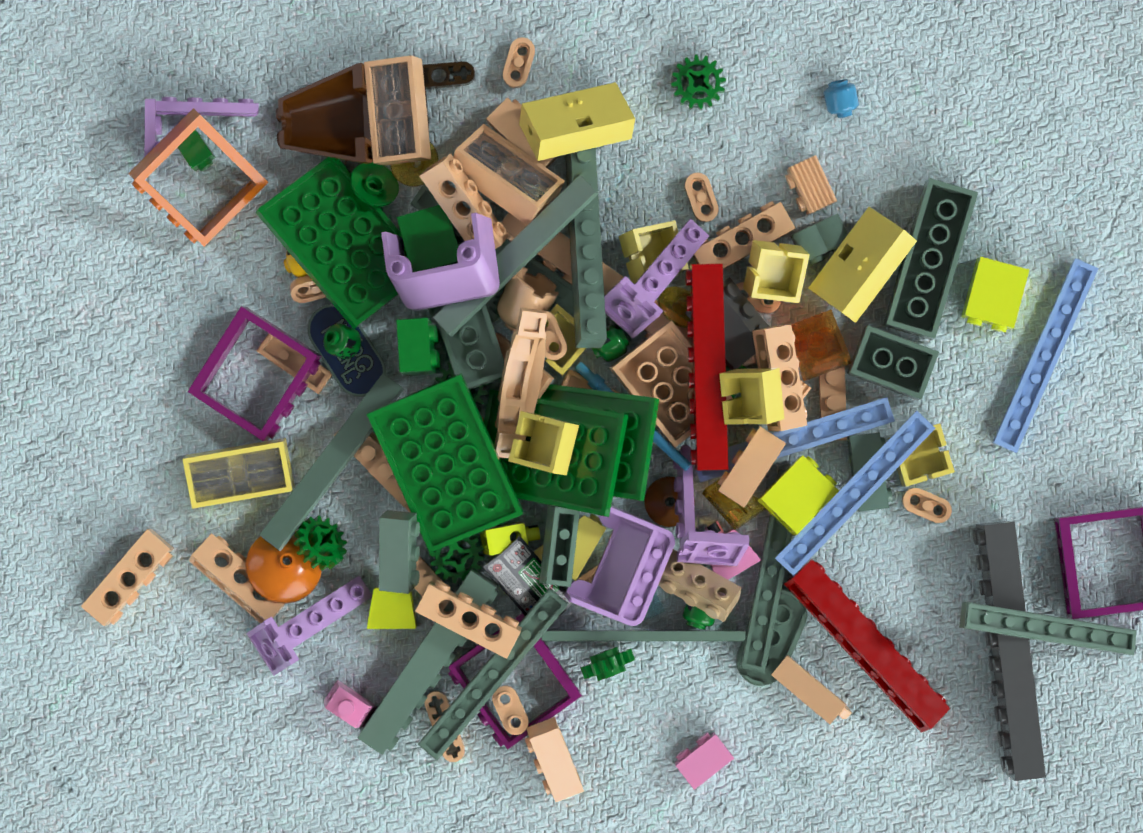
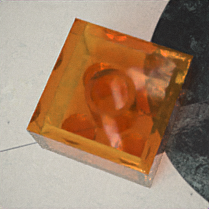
(819, 345)

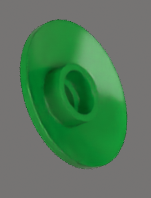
(379, 178)

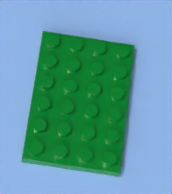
(334, 239)
(639, 433)
(445, 462)
(593, 462)

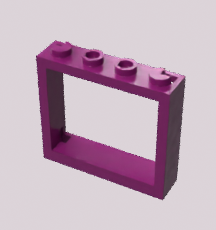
(222, 350)
(1068, 568)
(487, 716)

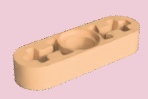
(432, 710)

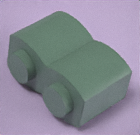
(821, 238)

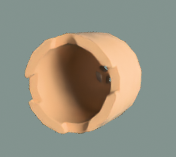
(525, 292)

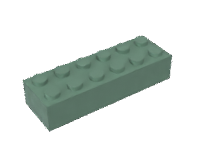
(932, 261)

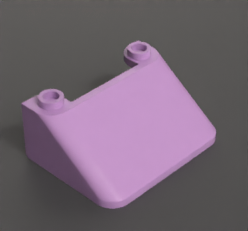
(627, 569)

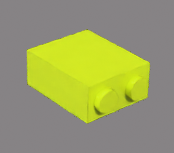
(994, 294)
(798, 494)

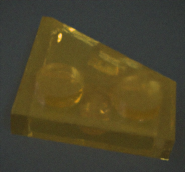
(729, 509)

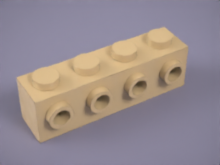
(700, 587)

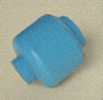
(841, 98)

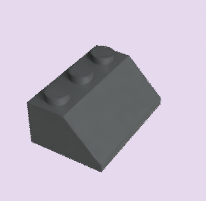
(739, 321)

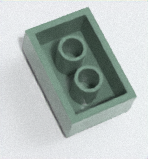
(893, 362)

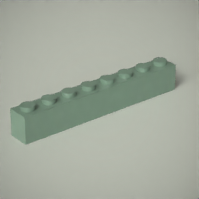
(586, 257)
(423, 670)

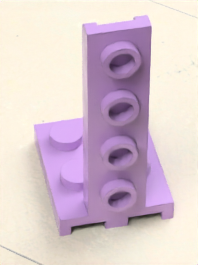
(171, 106)
(633, 304)
(703, 546)
(277, 643)

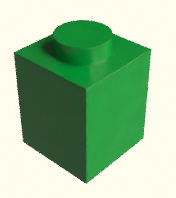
(196, 152)

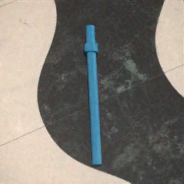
(596, 382)

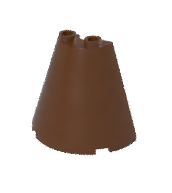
(328, 117)

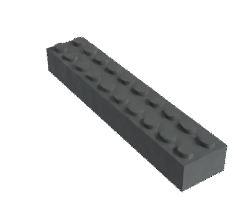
(1010, 655)

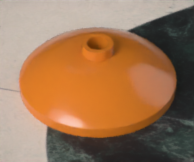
(275, 579)

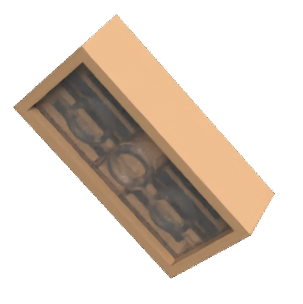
(397, 110)
(507, 174)

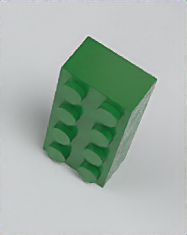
(417, 347)

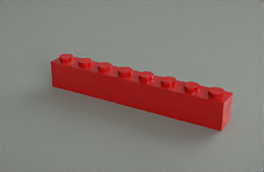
(708, 361)
(867, 646)

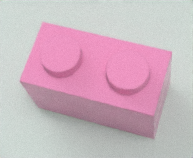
(703, 760)

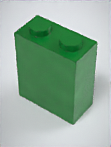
(428, 238)

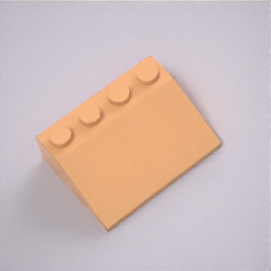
(661, 371)

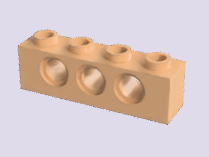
(451, 199)
(774, 214)
(766, 344)
(223, 577)
(97, 603)
(500, 643)

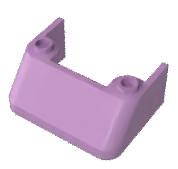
(469, 279)

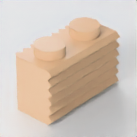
(810, 185)

